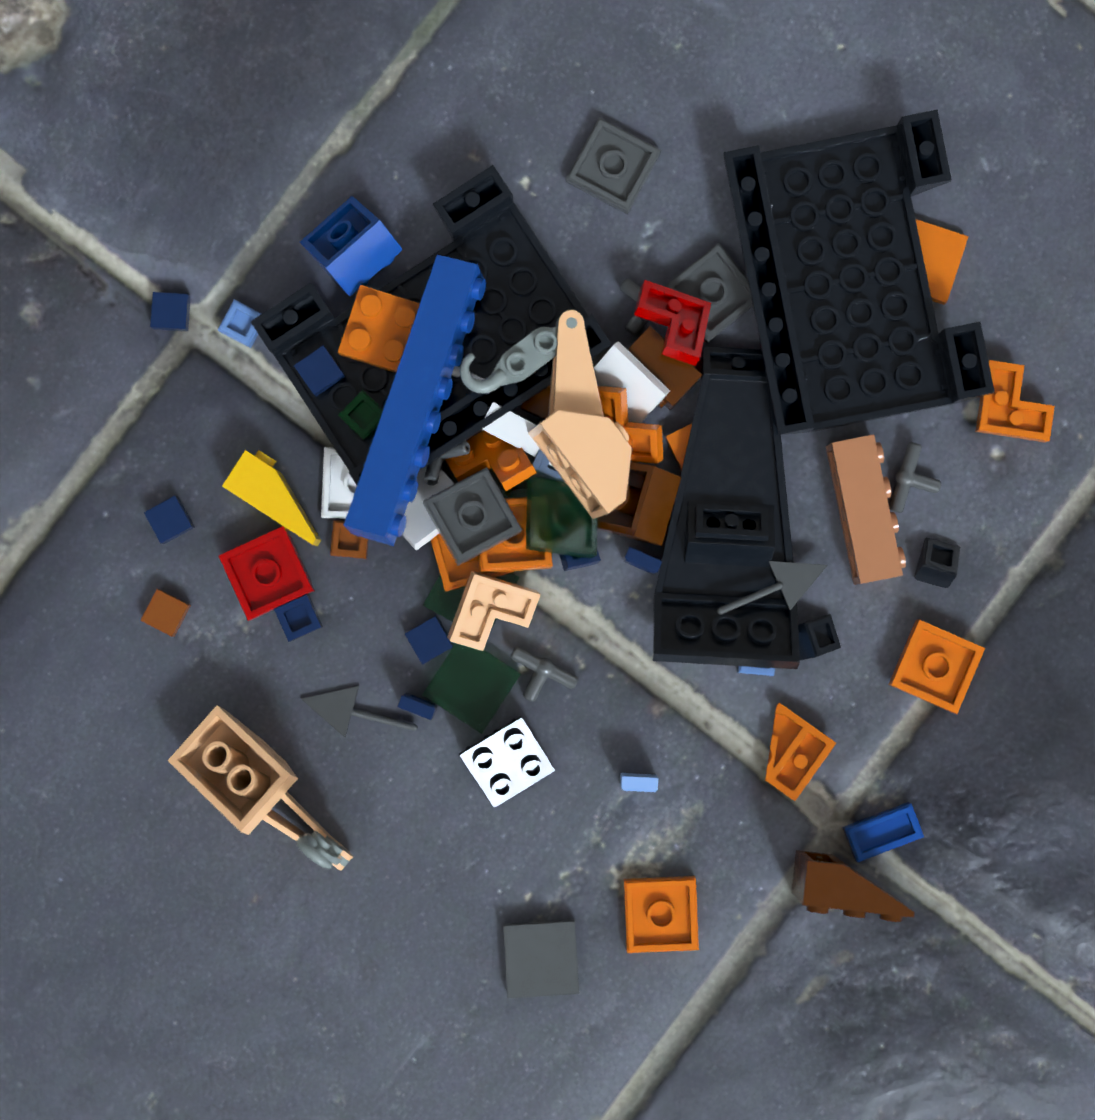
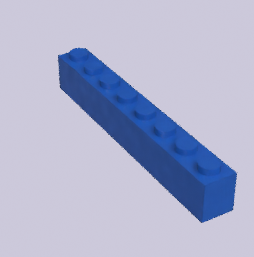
(415, 401)

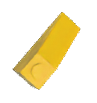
(268, 491)

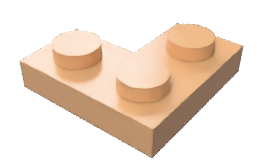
(486, 600)

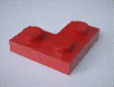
(681, 313)

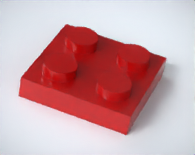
(266, 573)

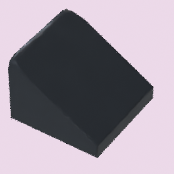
(937, 563)
(817, 637)

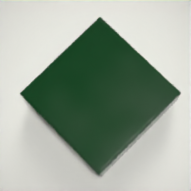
(362, 415)

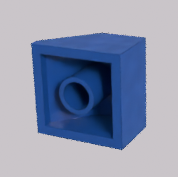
(351, 245)

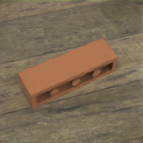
(865, 510)

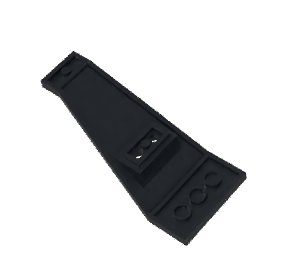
(733, 482)

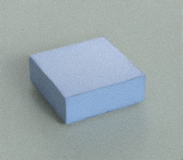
(639, 782)

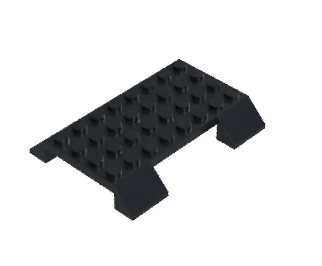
(846, 279)
(519, 296)

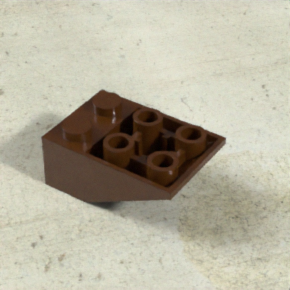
(827, 882)

